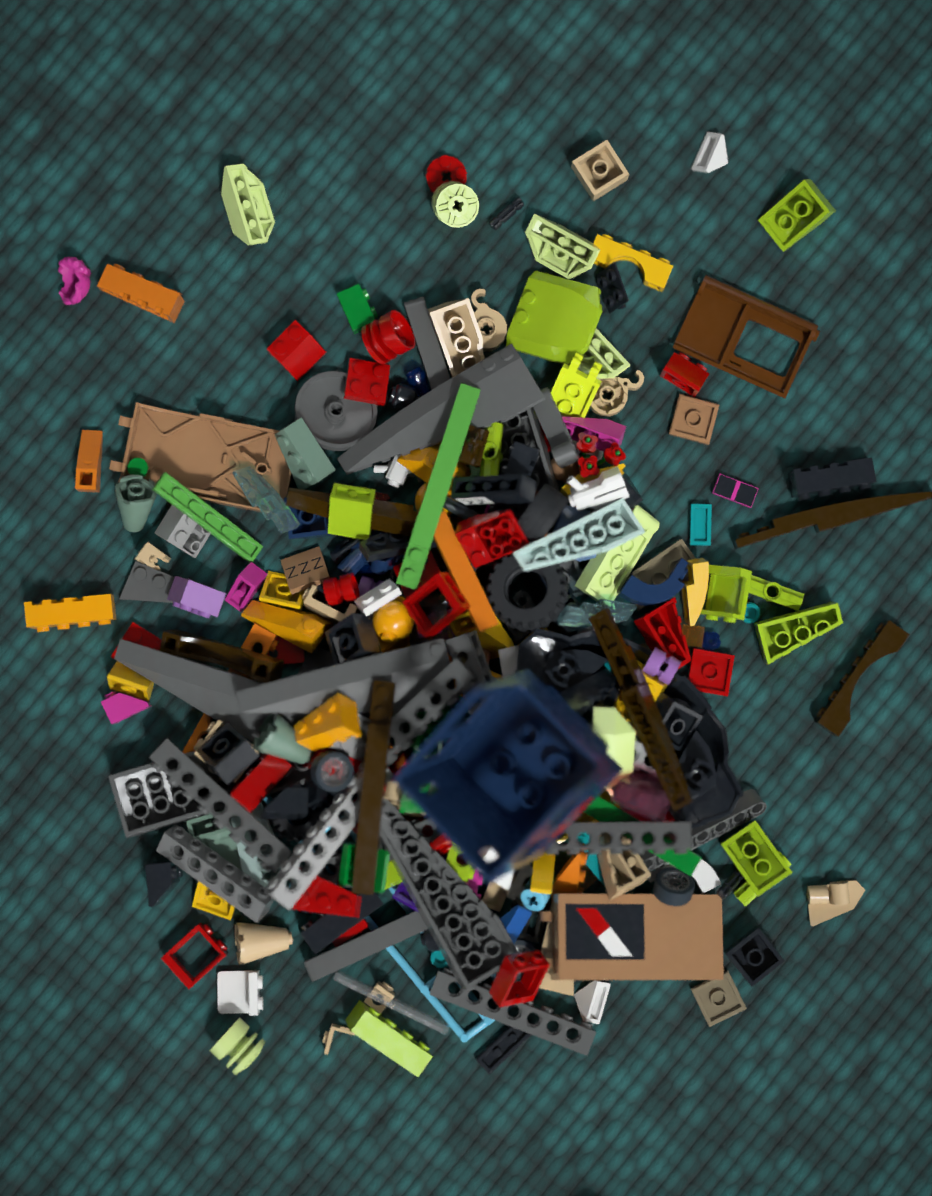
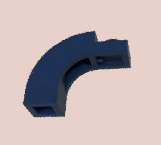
(649, 595)

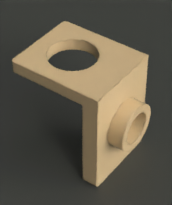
(386, 989)
(329, 1035)

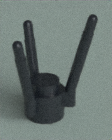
(341, 550)

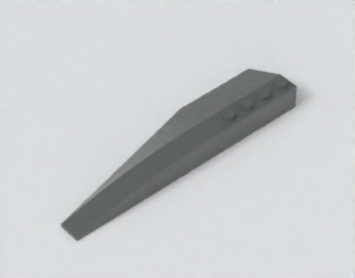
(151, 802)

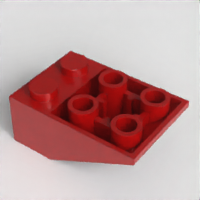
(490, 536)

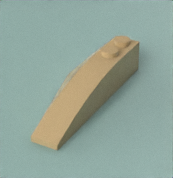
(457, 334)

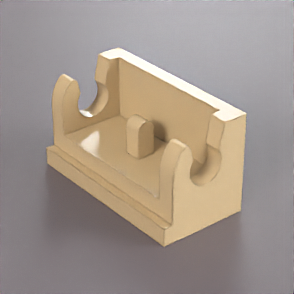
(149, 556)

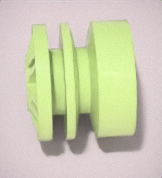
(444, 199)
(238, 1046)

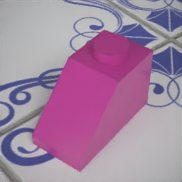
(246, 586)
(122, 706)

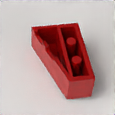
(328, 898)

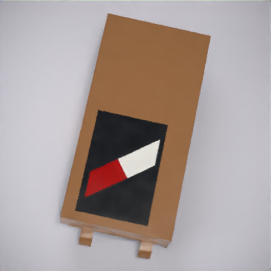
(635, 938)

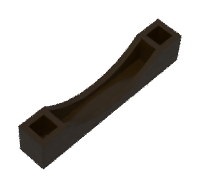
(248, 662)
(837, 712)

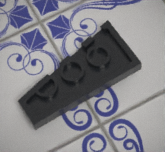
(385, 546)

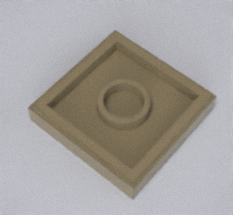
(718, 999)

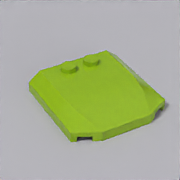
(555, 318)

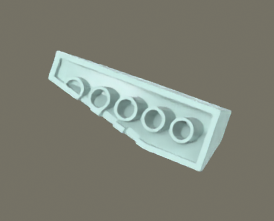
(583, 538)

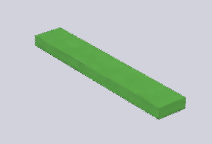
(207, 517)

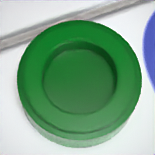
(138, 467)

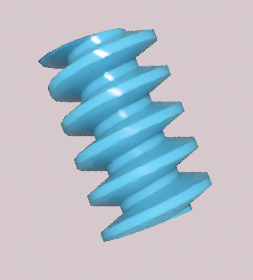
(533, 900)

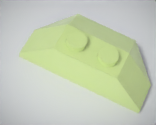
(246, 205)
(560, 248)
(604, 353)
(618, 736)

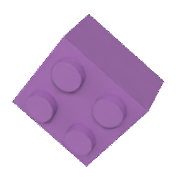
(195, 596)

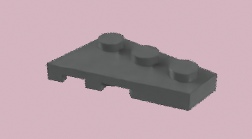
(147, 585)

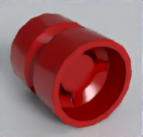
(341, 589)

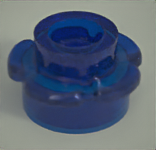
(716, 642)

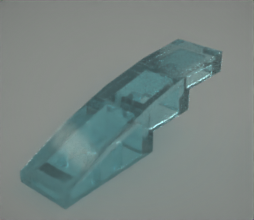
(264, 496)
(580, 616)

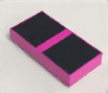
(735, 491)

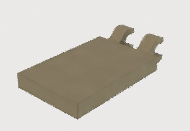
(659, 568)

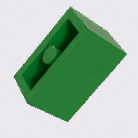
(356, 307)

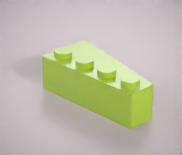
(789, 631)
(388, 1039)

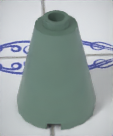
(135, 501)
(278, 740)

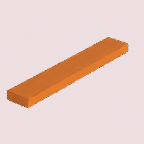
(464, 575)

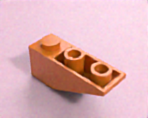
(89, 461)
(571, 876)

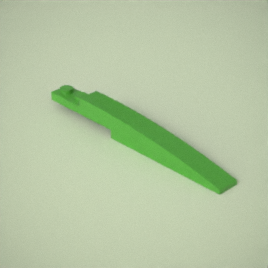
(438, 486)

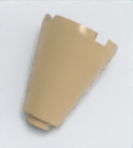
(259, 941)

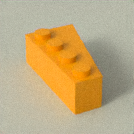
(70, 612)

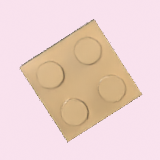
(600, 170)

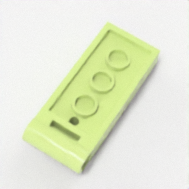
(609, 570)

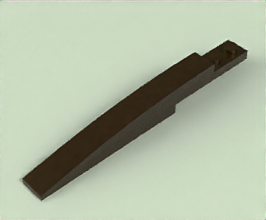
(386, 516)
(831, 516)
(642, 709)
(373, 787)

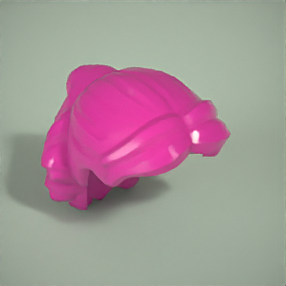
(75, 278)

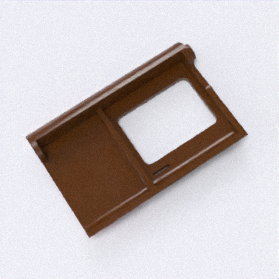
(717, 324)

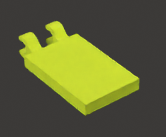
(575, 389)

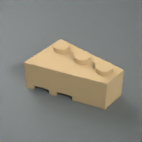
(621, 871)

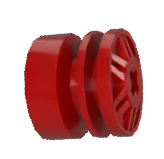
(388, 337)

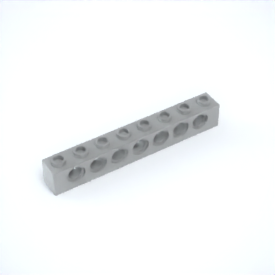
(326, 844)

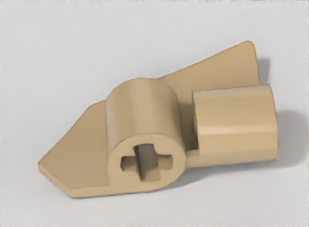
(832, 899)

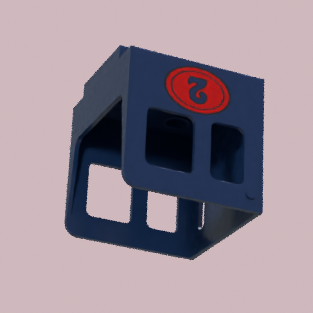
(509, 773)

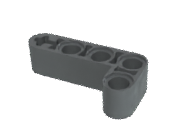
(556, 430)

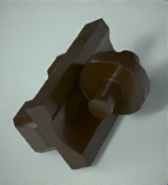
(474, 446)

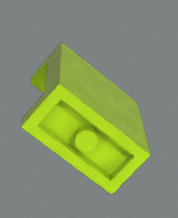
(351, 511)
(727, 593)

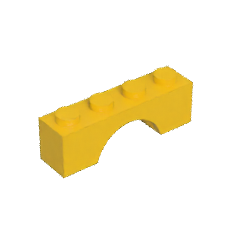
(654, 270)

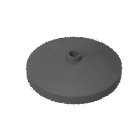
(324, 396)

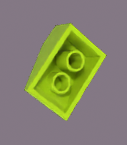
(796, 214)
(756, 858)

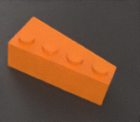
(141, 292)

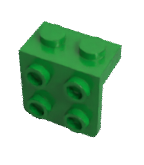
(347, 868)

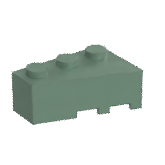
(303, 454)

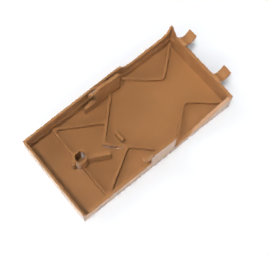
(203, 453)

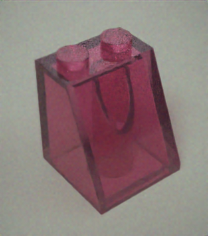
(642, 796)

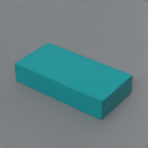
(700, 524)

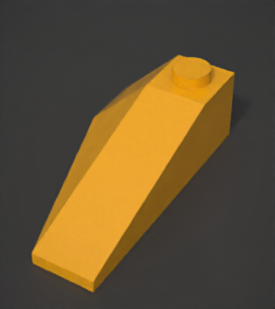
(293, 625)

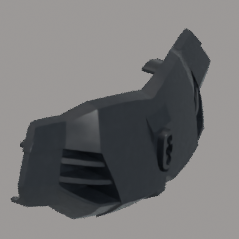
(704, 760)

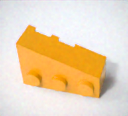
(329, 723)

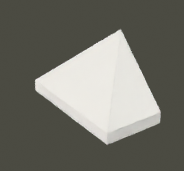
(711, 153)
(592, 1001)

